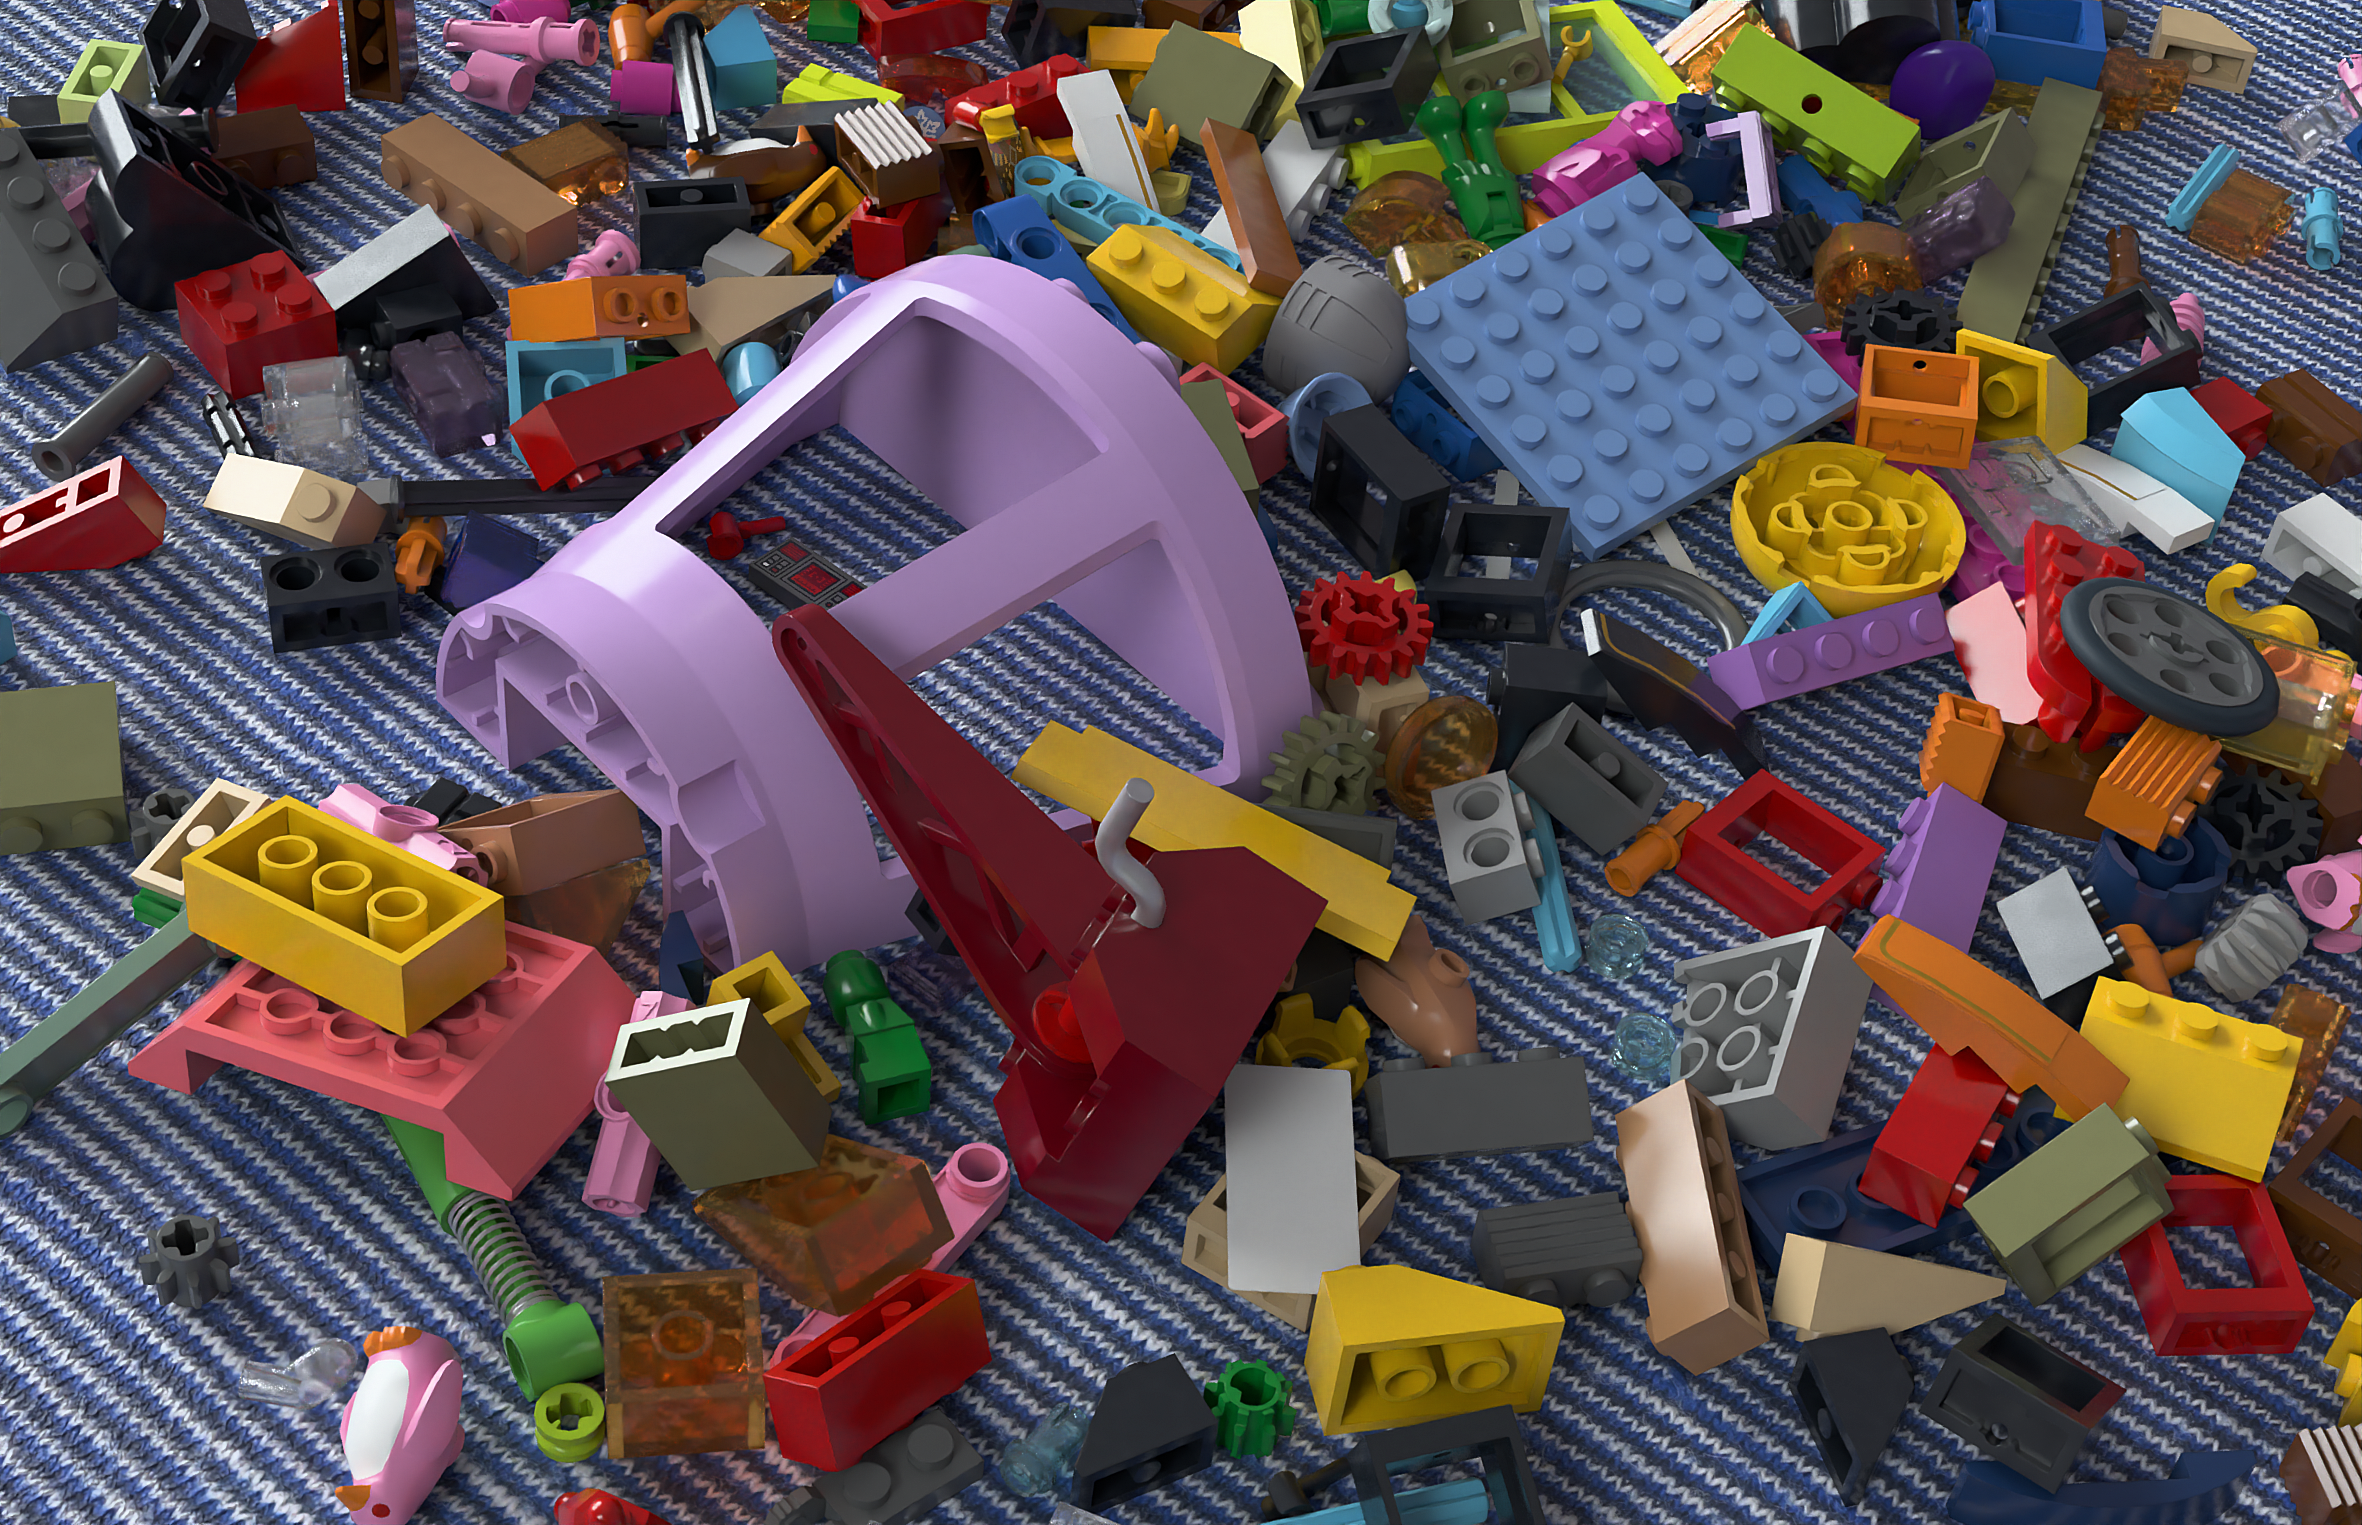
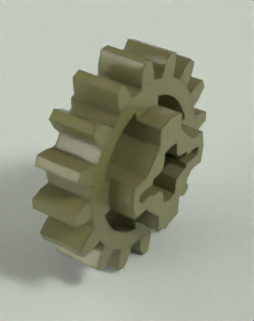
(1327, 766)

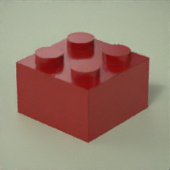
(254, 319)

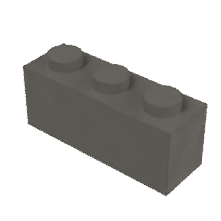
(1477, 1107)

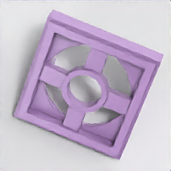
(1759, 171)

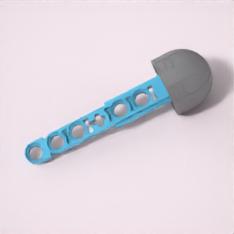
(1327, 323)

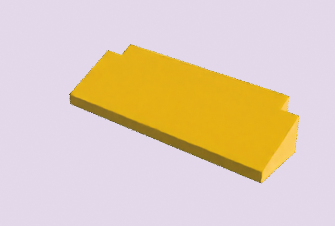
(1193, 814)

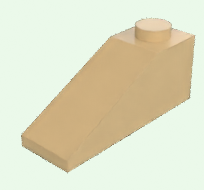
(750, 310)
(294, 503)
(1852, 1289)

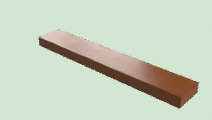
(1251, 208)

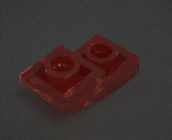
(919, 74)

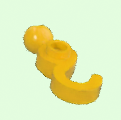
(2278, 620)

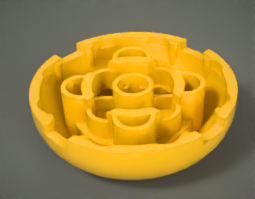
(1845, 527)

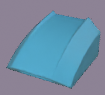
(557, 368)
(2182, 448)

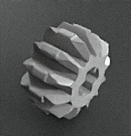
(2251, 947)

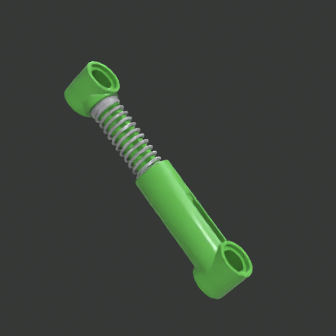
(543, 1336)

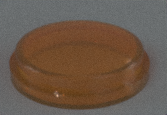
(1438, 747)

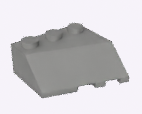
(1771, 1034)

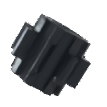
(1798, 244)

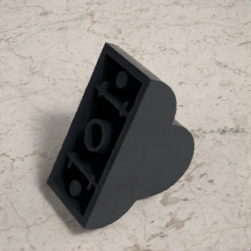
(1861, 37)
(170, 207)

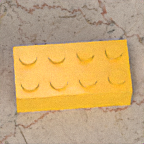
(345, 914)

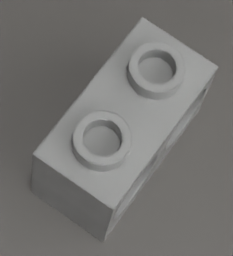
(1487, 848)

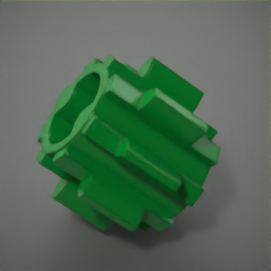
(1250, 1408)

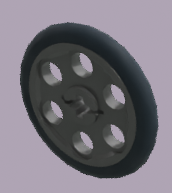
(2170, 657)

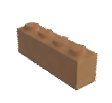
(480, 194)
(1690, 1229)

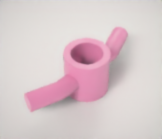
(498, 81)

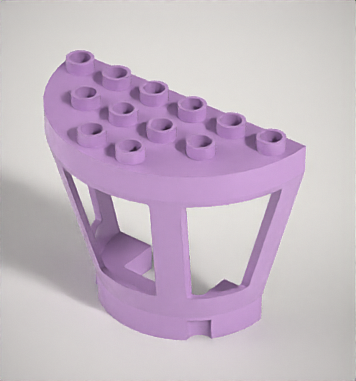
(1073, 489)

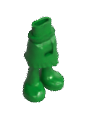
(1481, 189)

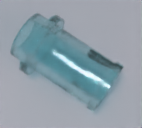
(1033, 1461)

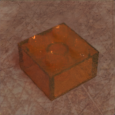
(683, 1363)

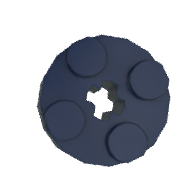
(1706, 167)
(2162, 890)

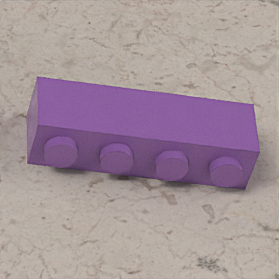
(1832, 652)
(1939, 871)

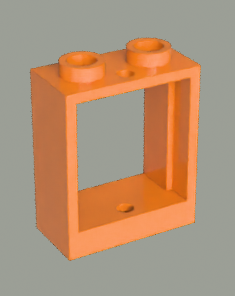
(600, 309)
(1939, 395)

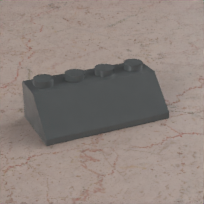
(49, 280)

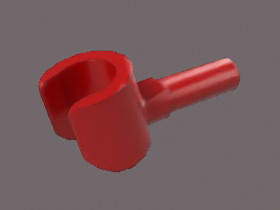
(728, 534)

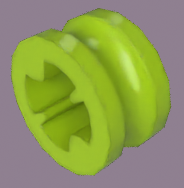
(569, 1400)

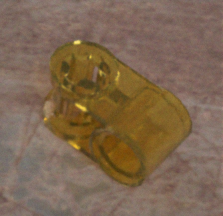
(1420, 265)

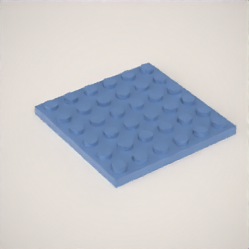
(1620, 363)

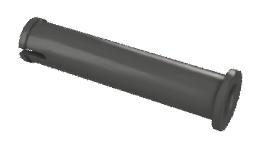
(97, 421)

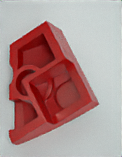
(296, 66)

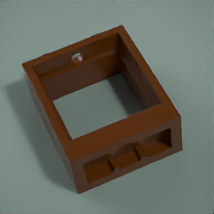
(2313, 1218)

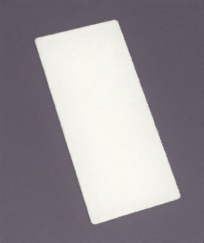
(1289, 1177)

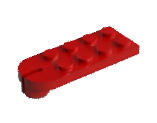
(2072, 697)

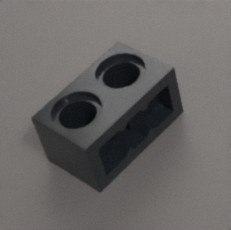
(330, 597)

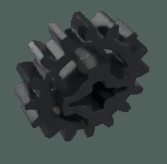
(1899, 321)
(2279, 828)

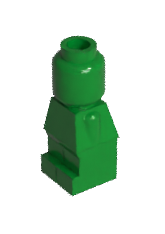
(879, 1040)

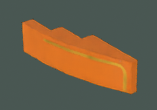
(1975, 1007)

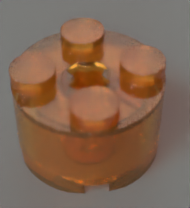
(1857, 261)

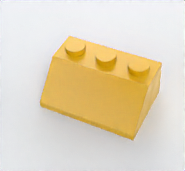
(1182, 296)
(2196, 1076)

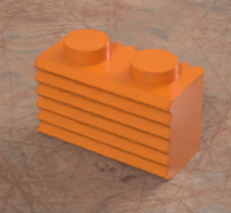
(1961, 746)
(2155, 782)

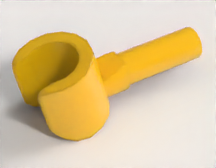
(1571, 52)

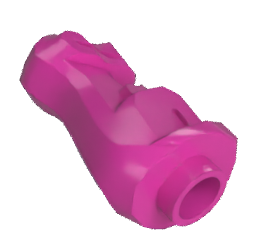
(1607, 158)

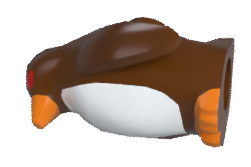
(768, 167)

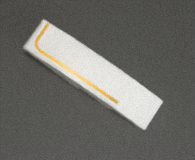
(1105, 137)
(2137, 500)

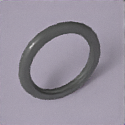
(1657, 578)

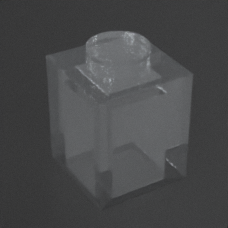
(2322, 122)

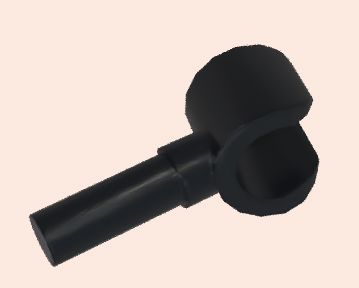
(1290, 1494)

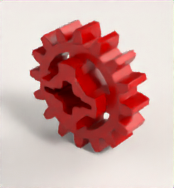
(1363, 628)

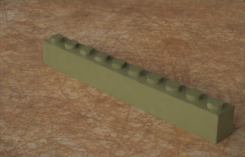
(2012, 278)

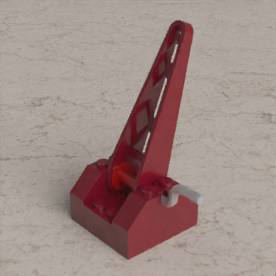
(1112, 977)

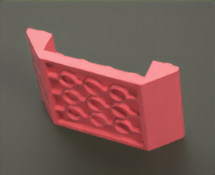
(493, 1073)

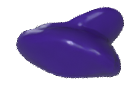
(1943, 86)

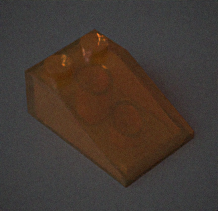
(834, 1228)

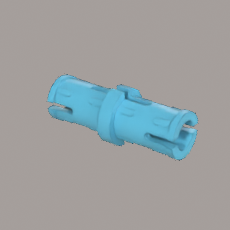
(2322, 228)

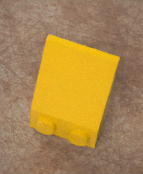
(1423, 1348)

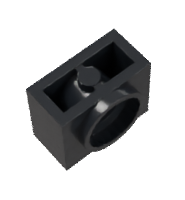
(1534, 688)

